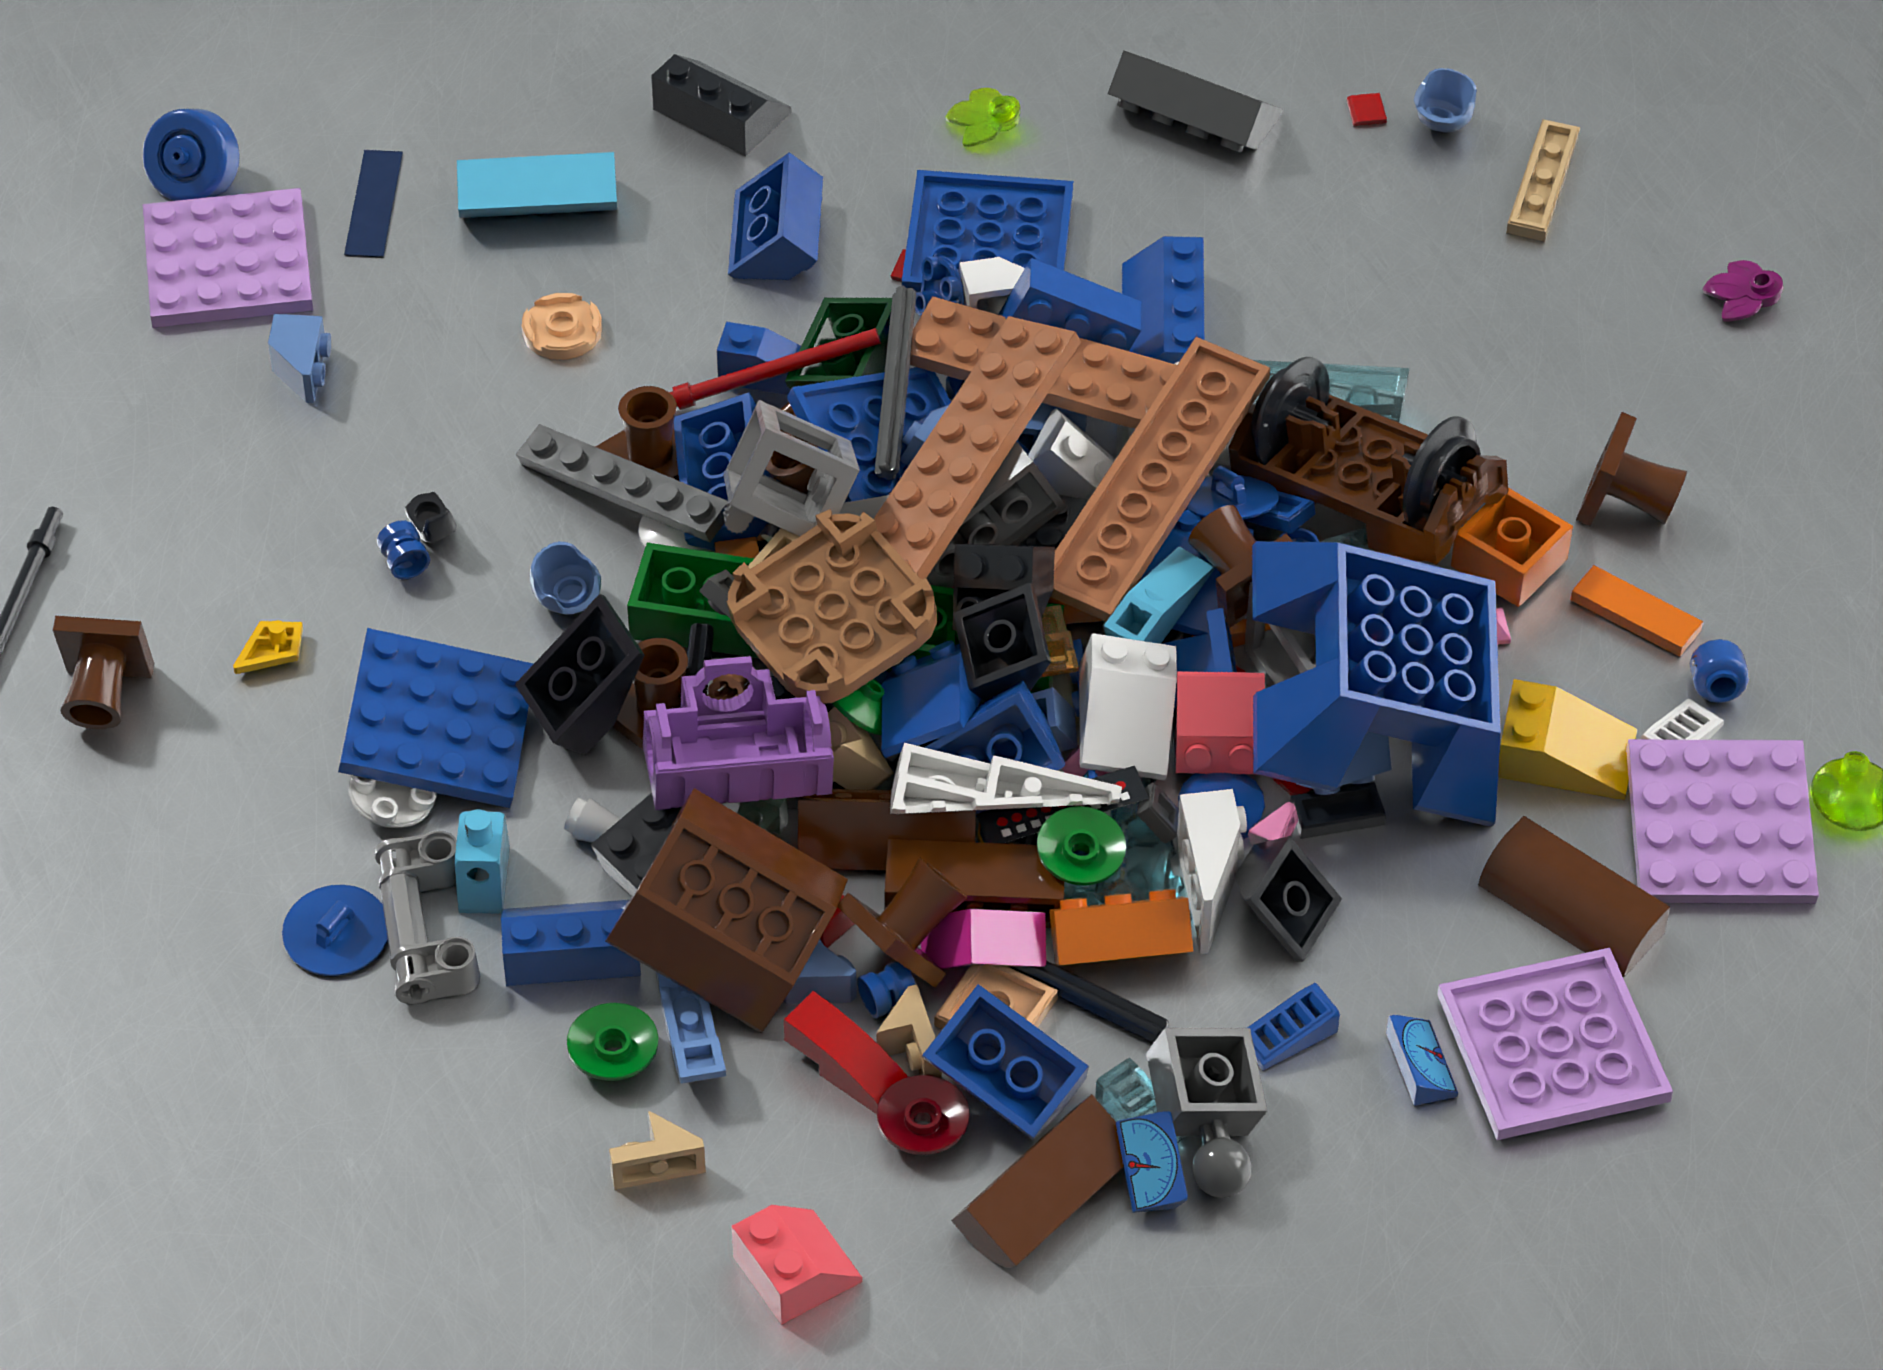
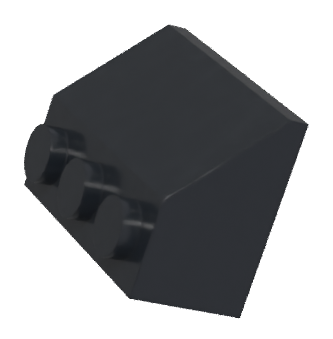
(715, 104)

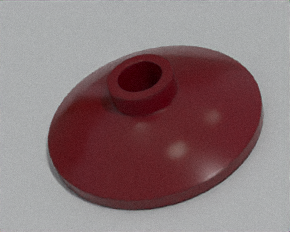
(926, 1100)

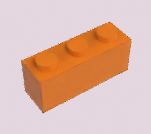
(1121, 928)

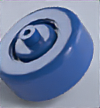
(190, 154)

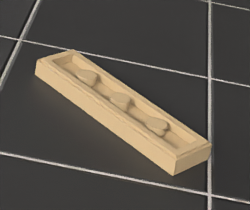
(1543, 180)

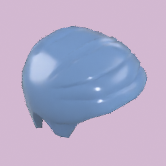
(1445, 100)
(564, 578)

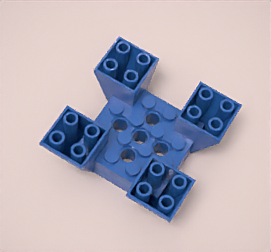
(1396, 656)

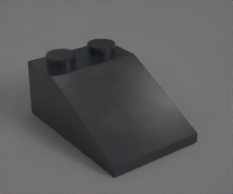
(583, 678)

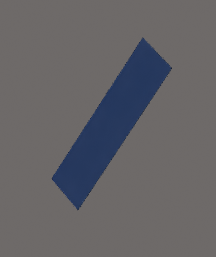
(373, 203)

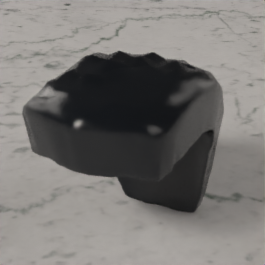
(430, 517)

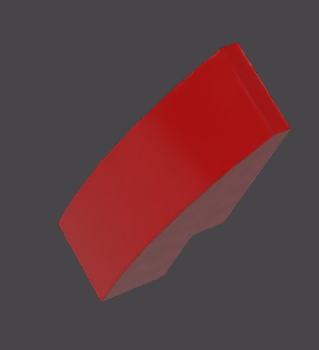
(842, 1050)

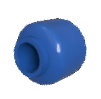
(1719, 671)

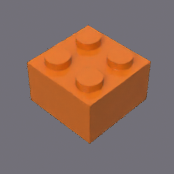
(1513, 545)

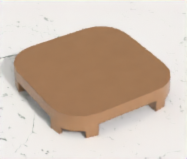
(832, 607)

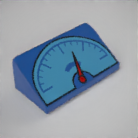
(1420, 1059)
(1152, 1162)

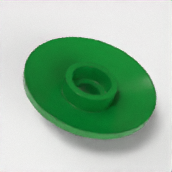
(864, 707)
(1085, 831)
(608, 1028)

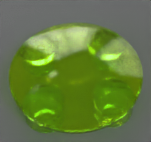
(1850, 792)

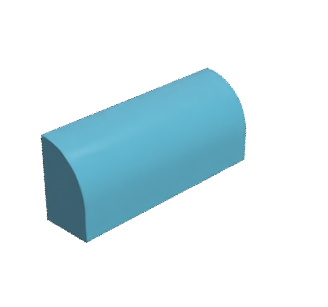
(536, 185)

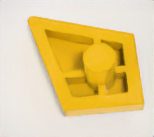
(270, 646)

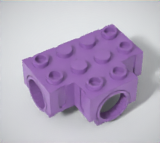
(737, 745)

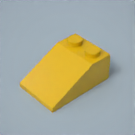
(1563, 742)

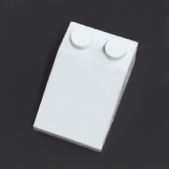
(1126, 705)
(1208, 855)

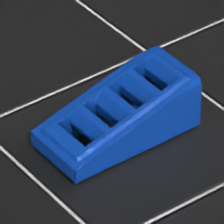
(1314, 1012)

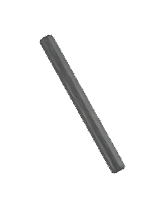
(895, 383)

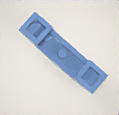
(690, 1033)

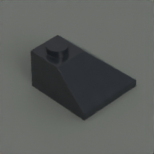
(1002, 642)
(1287, 894)

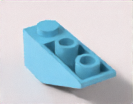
(1159, 598)

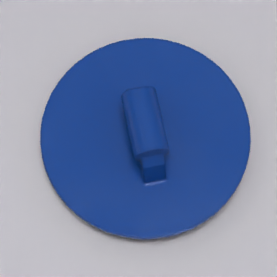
(1225, 488)
(335, 930)

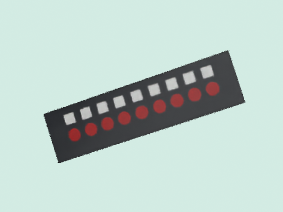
(1015, 823)

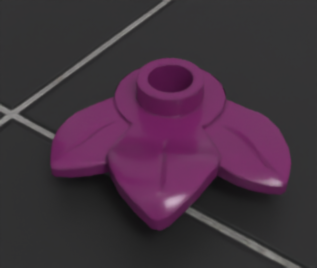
(1744, 289)

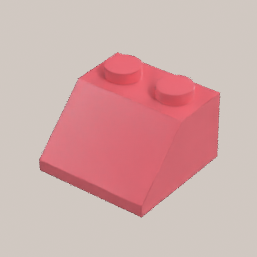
(1215, 721)
(791, 1260)

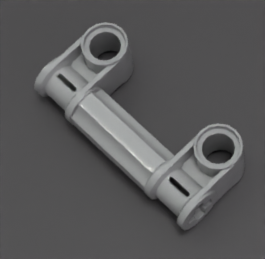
(439, 966)

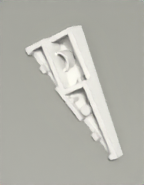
(947, 782)

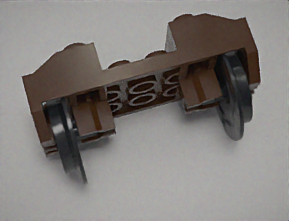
(1395, 479)

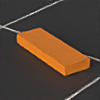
(1636, 610)

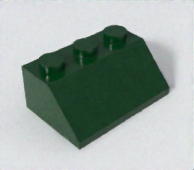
(840, 319)

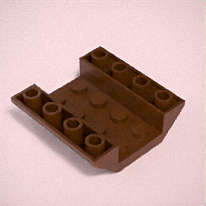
(728, 911)

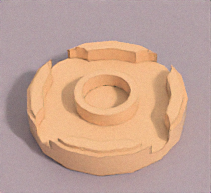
(561, 326)

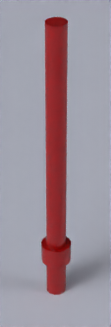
(687, 394)

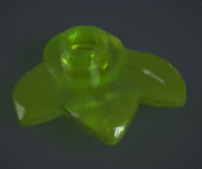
(984, 115)

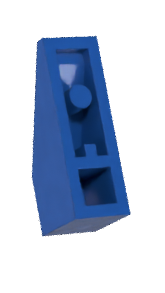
(750, 345)

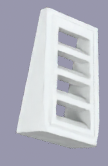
(1670, 722)

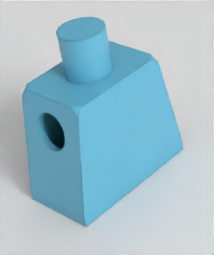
(483, 845)

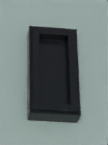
(1343, 811)

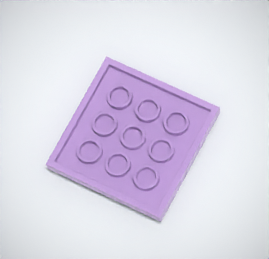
(227, 257)
(1722, 821)
(1554, 1043)

